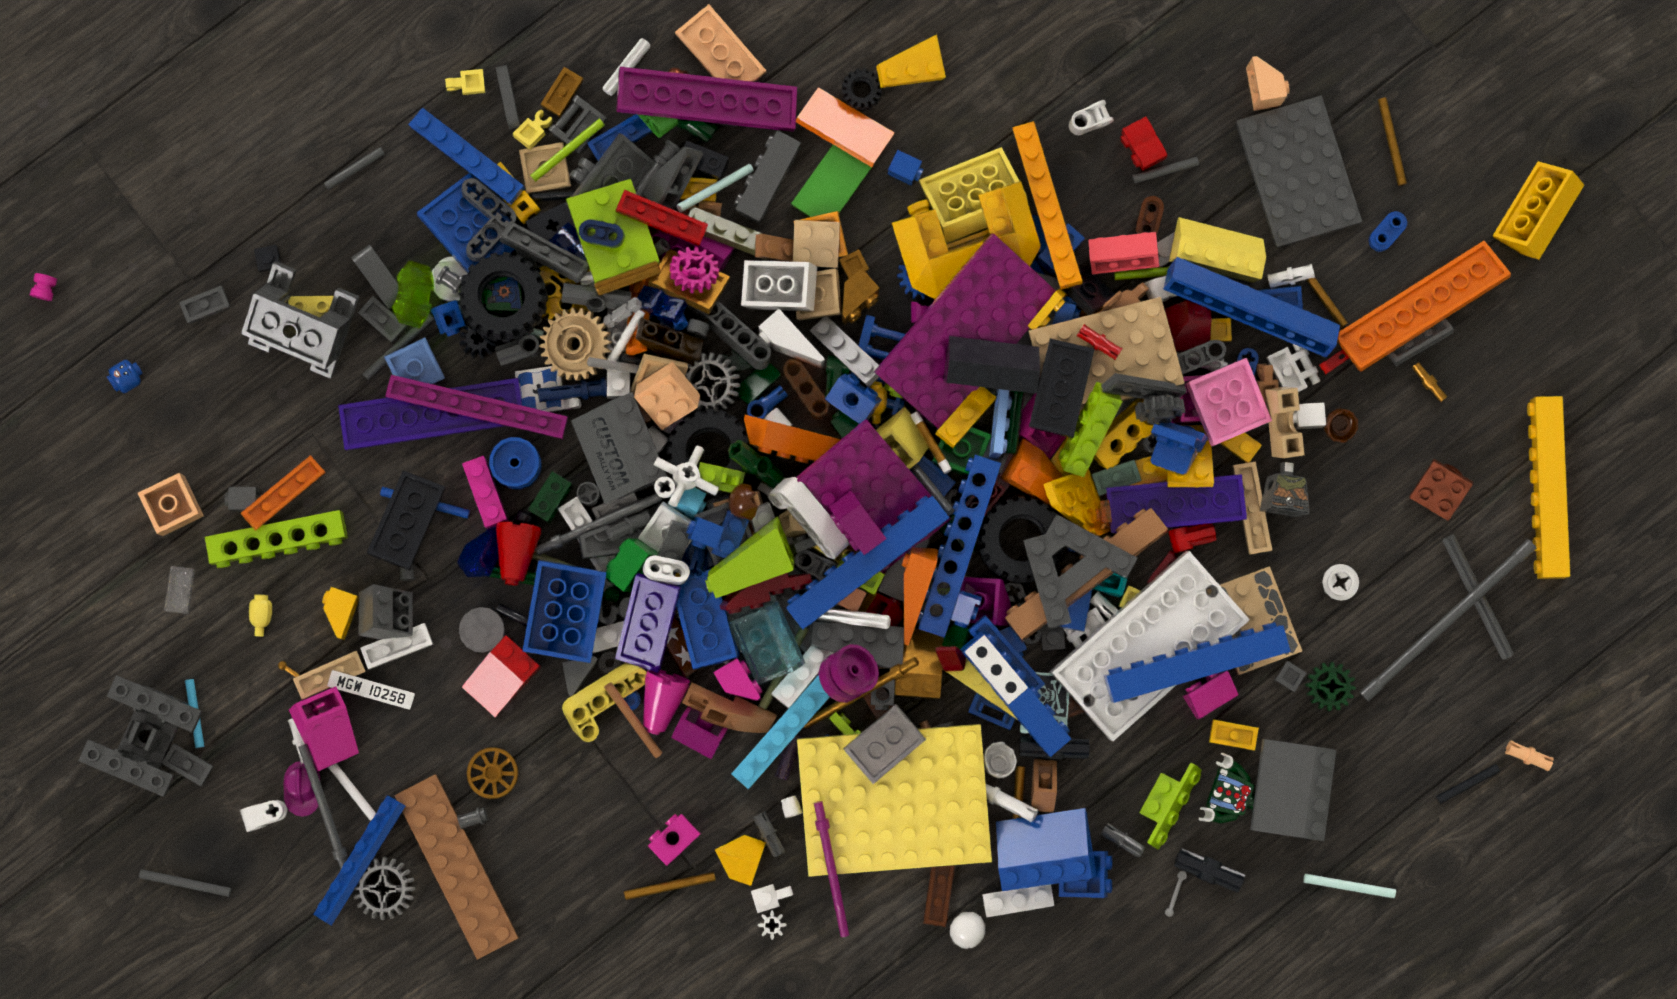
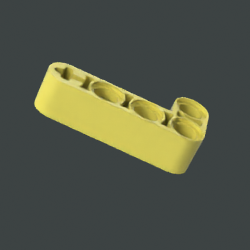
(634, 679)

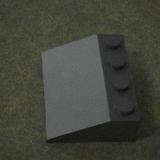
(1293, 790)

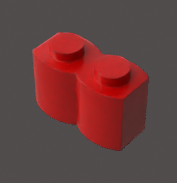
(1143, 143)

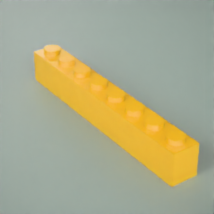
(1549, 487)

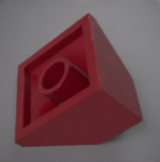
(1189, 325)

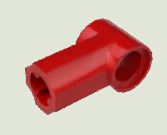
(1186, 538)

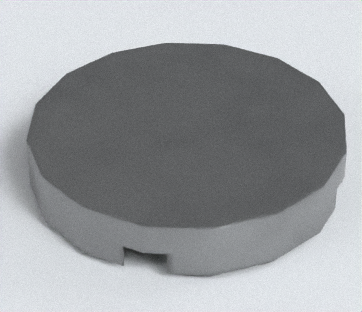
(481, 629)

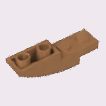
(734, 714)

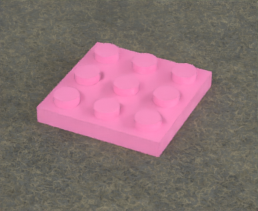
(1228, 402)

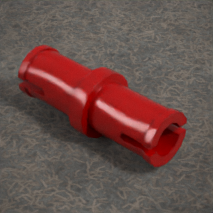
(1099, 342)

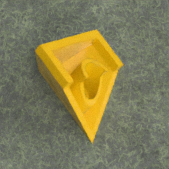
(741, 858)

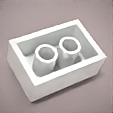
(779, 285)

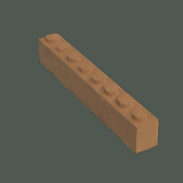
(1131, 538)

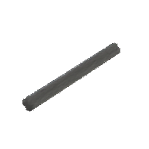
(1482, 604)

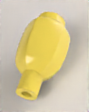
(260, 613)

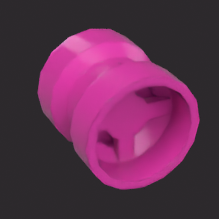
(43, 288)

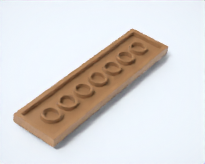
(456, 867)

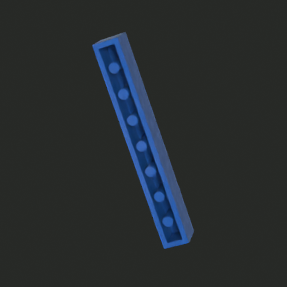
(1251, 307)
(860, 568)
(1196, 663)

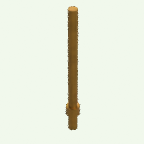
(896, 672)

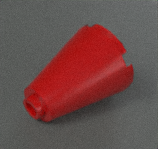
(516, 550)

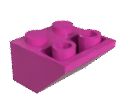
(736, 682)
(1211, 694)

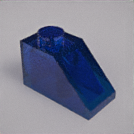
(480, 555)

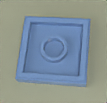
(415, 363)

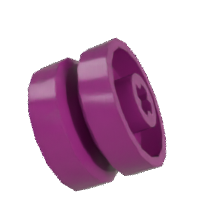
(848, 673)

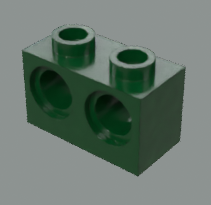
(550, 497)

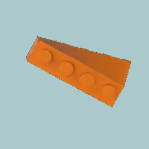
(787, 439)

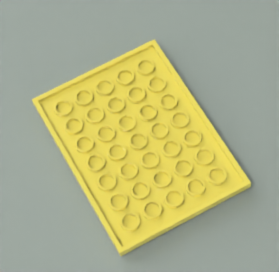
(914, 816)

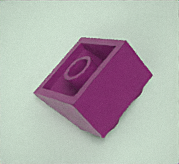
(698, 733)

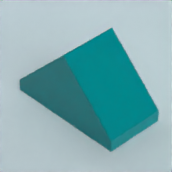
(1113, 585)

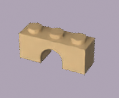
(1283, 436)

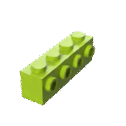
(1089, 431)

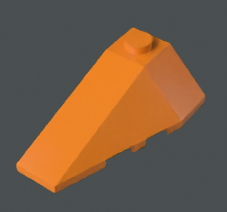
(1030, 470)

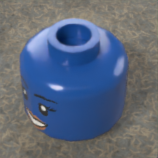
(124, 376)

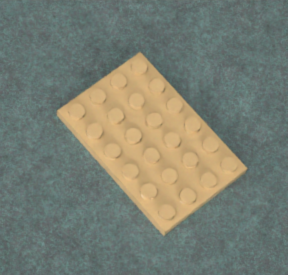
(1136, 328)

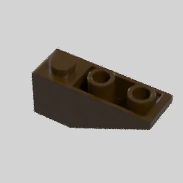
(669, 342)

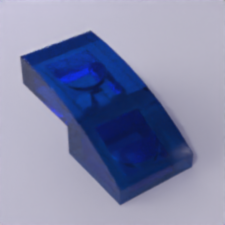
(661, 305)

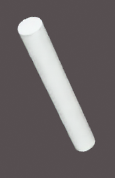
(627, 334)
(352, 790)

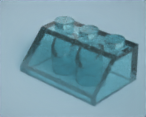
(767, 642)

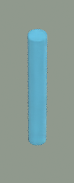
(192, 701)

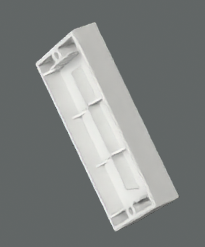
(1158, 620)

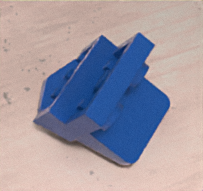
(1176, 446)

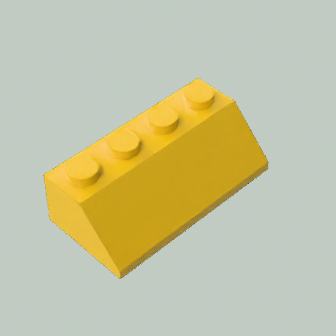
(1539, 209)

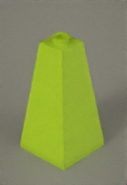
(754, 561)

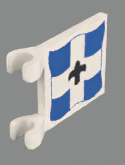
(542, 378)

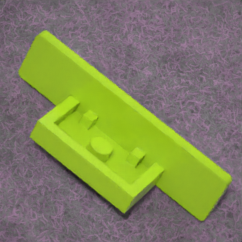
(1166, 802)

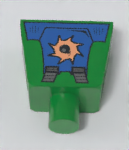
(503, 296)

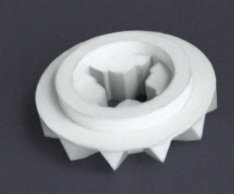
(1350, 586)

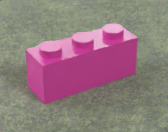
(485, 492)

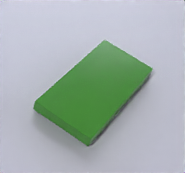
(831, 183)

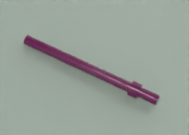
(822, 825)

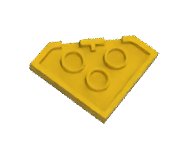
(1076, 500)

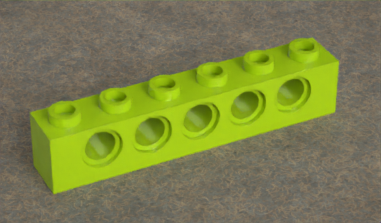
(218, 543)

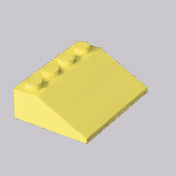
(956, 192)

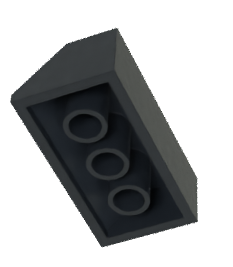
(992, 364)

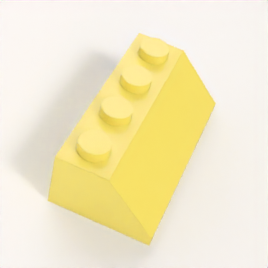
(1219, 250)

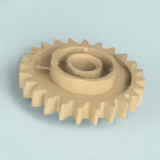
(559, 343)

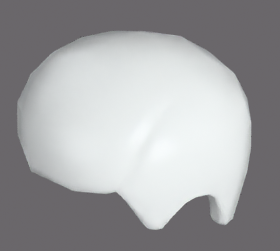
(999, 760)
(967, 930)

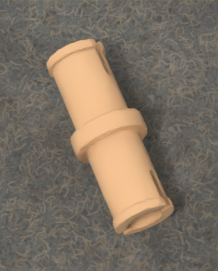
(1529, 755)

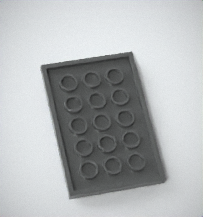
(1298, 171)

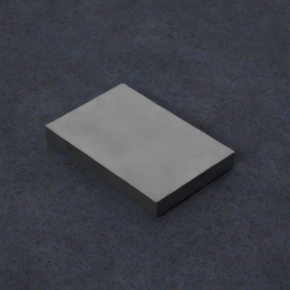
(884, 743)

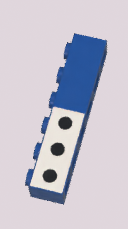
(1015, 693)

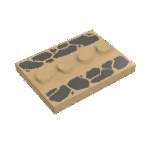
(1262, 603)

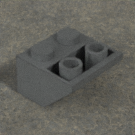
(385, 612)

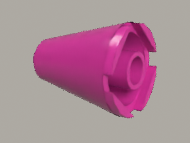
(662, 699)

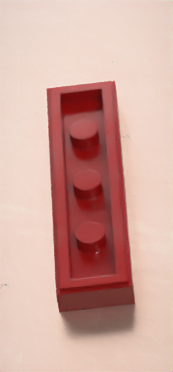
(661, 217)

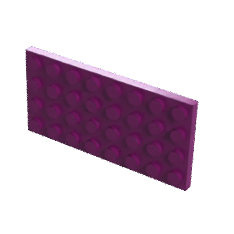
(986, 300)

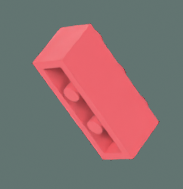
(1123, 253)

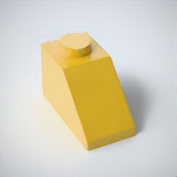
(340, 610)

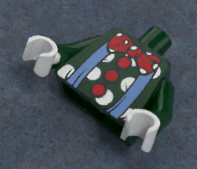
(1229, 793)

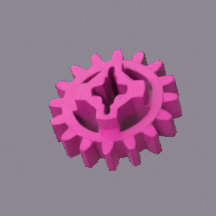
(694, 270)

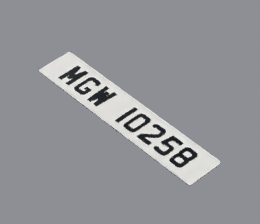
(371, 689)

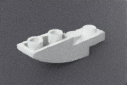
(617, 381)

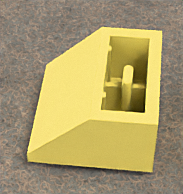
(904, 437)

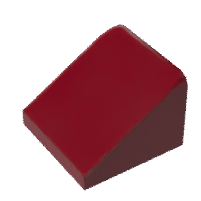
(951, 658)

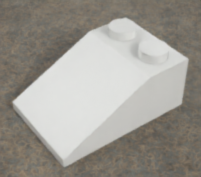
(787, 339)

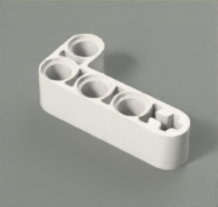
(809, 515)

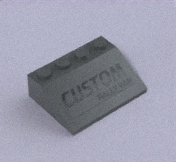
(618, 448)

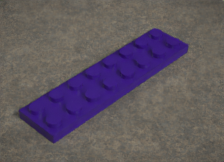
(396, 421)

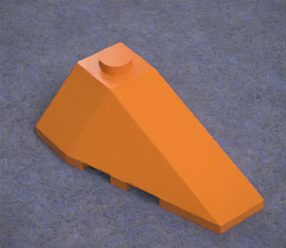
(917, 577)

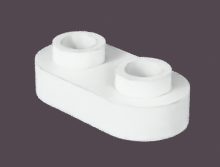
(666, 568)

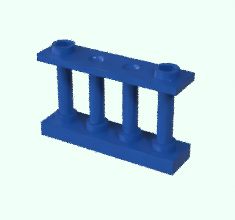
(872, 329)

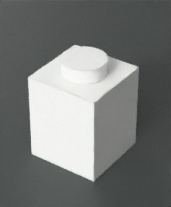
(1310, 416)

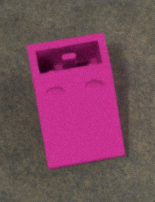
(325, 728)

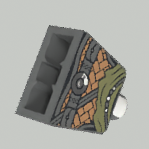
(1285, 493)

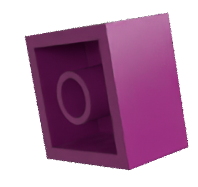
(856, 523)

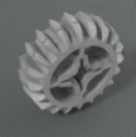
(707, 373)
(383, 899)

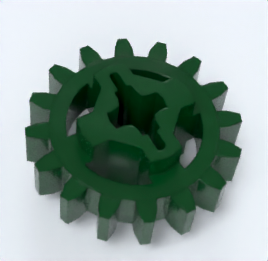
(1330, 696)

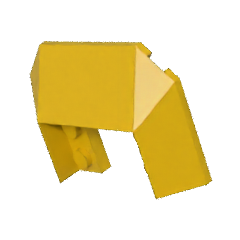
(925, 250)

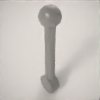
(1181, 876)

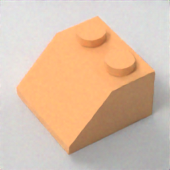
(1266, 85)

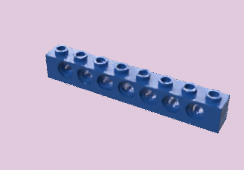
(939, 624)

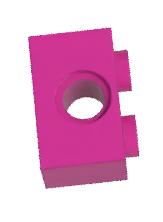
(666, 851)

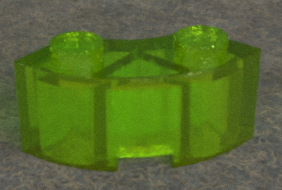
(413, 294)

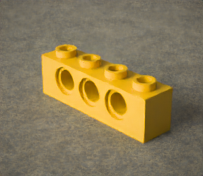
(1126, 442)

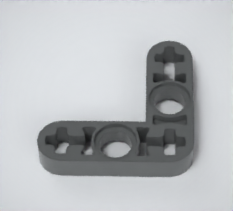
(495, 221)

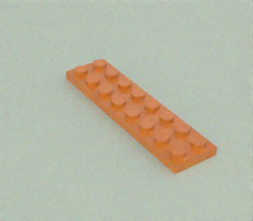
(1422, 305)

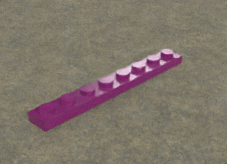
(476, 407)

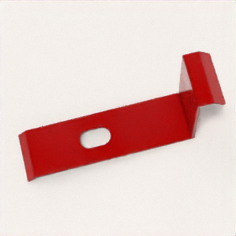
(1333, 362)

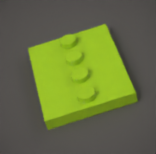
(601, 206)

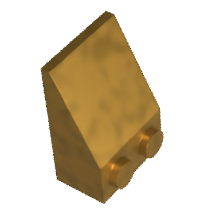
(926, 678)

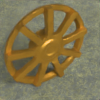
(492, 773)

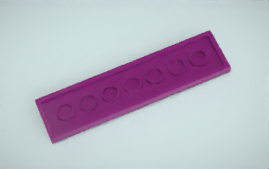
(706, 99)

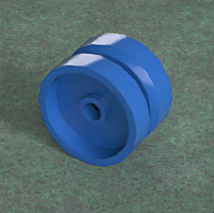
(502, 466)

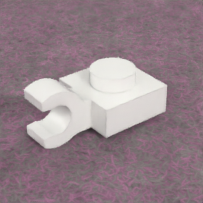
(767, 897)

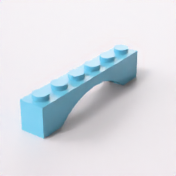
(781, 734)

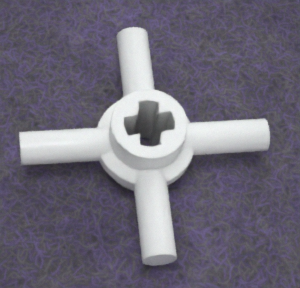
(689, 469)

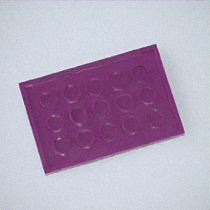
(872, 472)

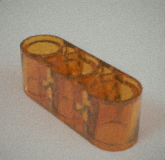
(797, 381)

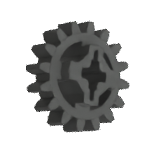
(1159, 409)

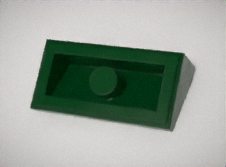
(758, 383)

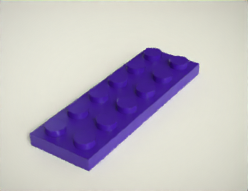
(1180, 504)

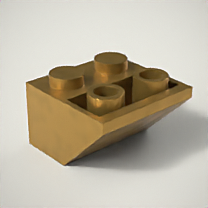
(859, 293)

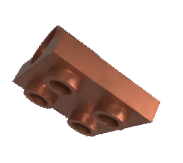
(1441, 489)

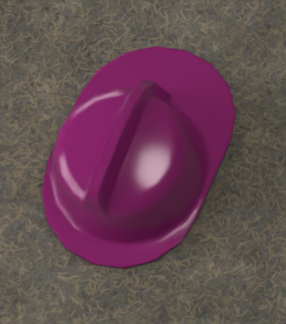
(298, 790)

